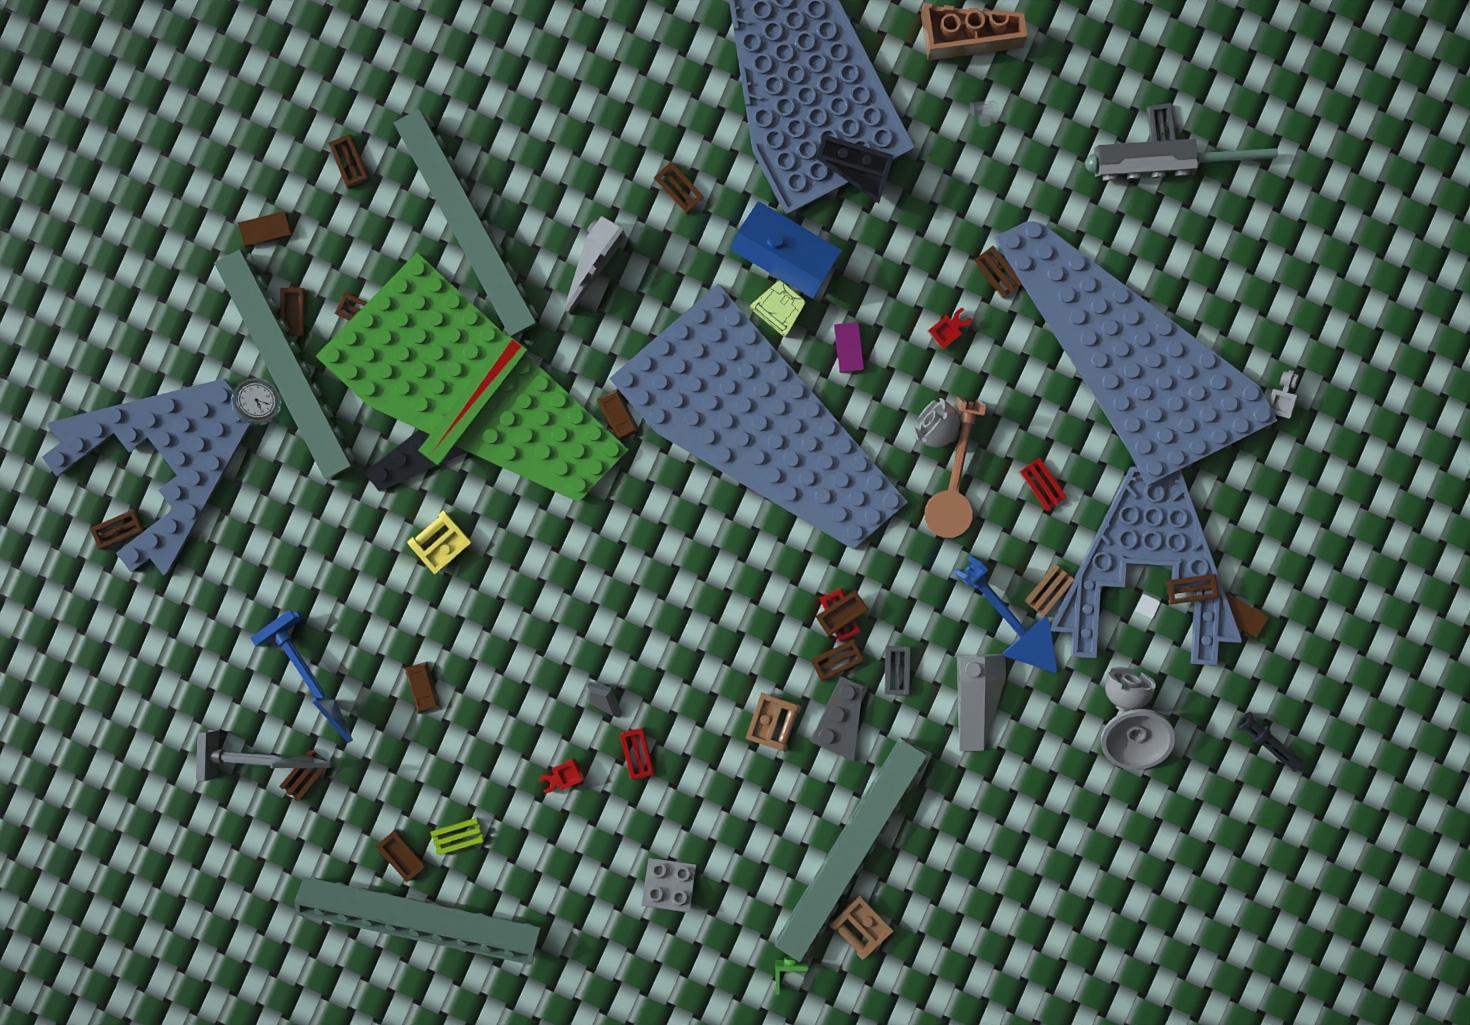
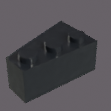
(857, 164)

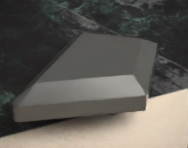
(603, 698)

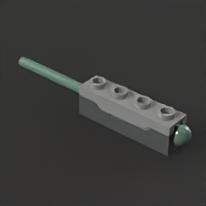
(1160, 158)

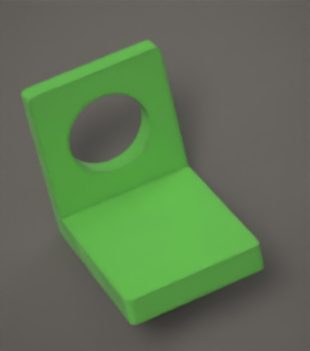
(788, 964)

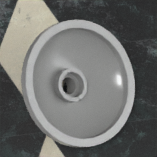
(1137, 739)

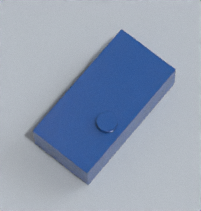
(785, 249)

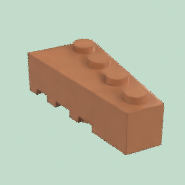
(968, 32)

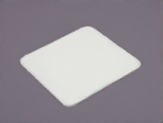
(1147, 606)

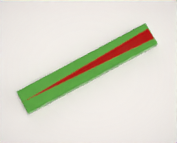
(473, 400)

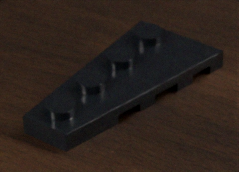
(405, 462)

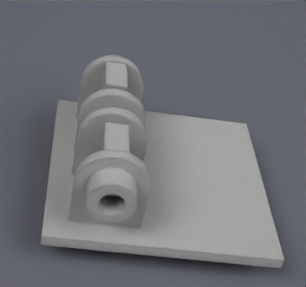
(668, 885)

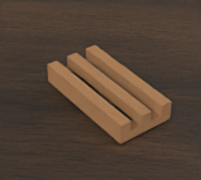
(1062, 574)

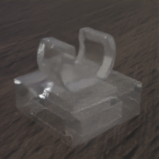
(983, 110)

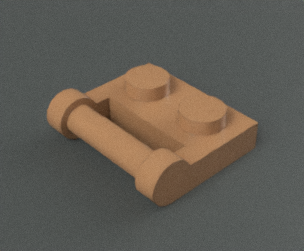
(765, 720)
(866, 921)

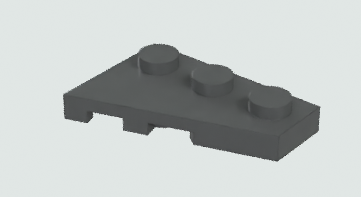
(840, 720)

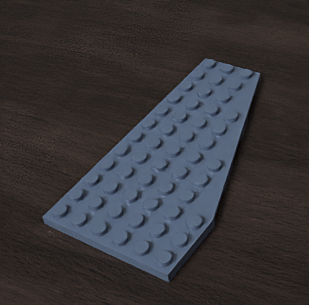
(806, 80)
(745, 411)

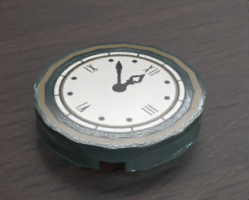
(255, 401)

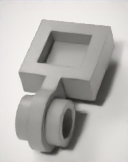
(1283, 401)

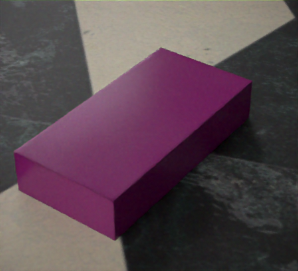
(848, 347)

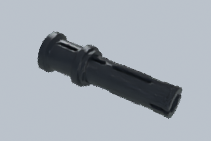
(1262, 735)

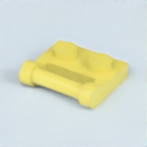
(445, 548)

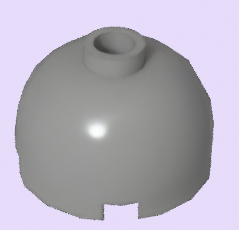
(938, 425)
(1127, 689)

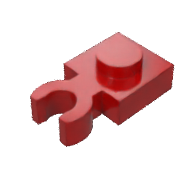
(947, 330)
(565, 775)

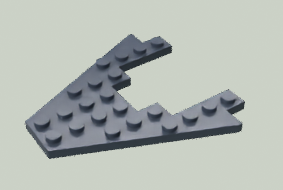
(191, 432)
(1153, 528)

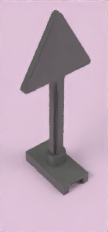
(210, 756)

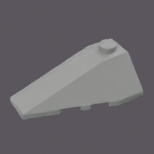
(599, 247)
(979, 690)

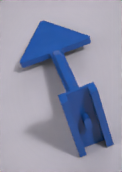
(278, 631)
(1033, 645)

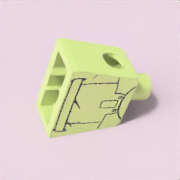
(779, 307)

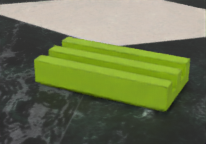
(437, 842)

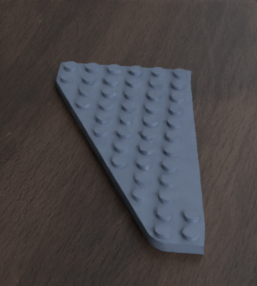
(1149, 375)

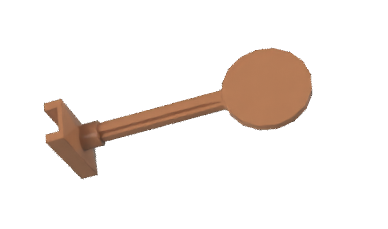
(949, 511)

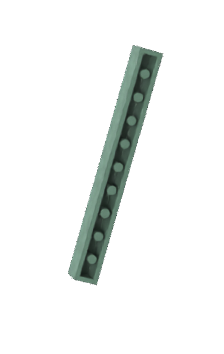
(466, 224)
(284, 364)
(850, 849)
(417, 920)

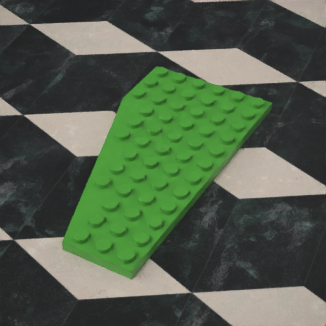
(420, 351)

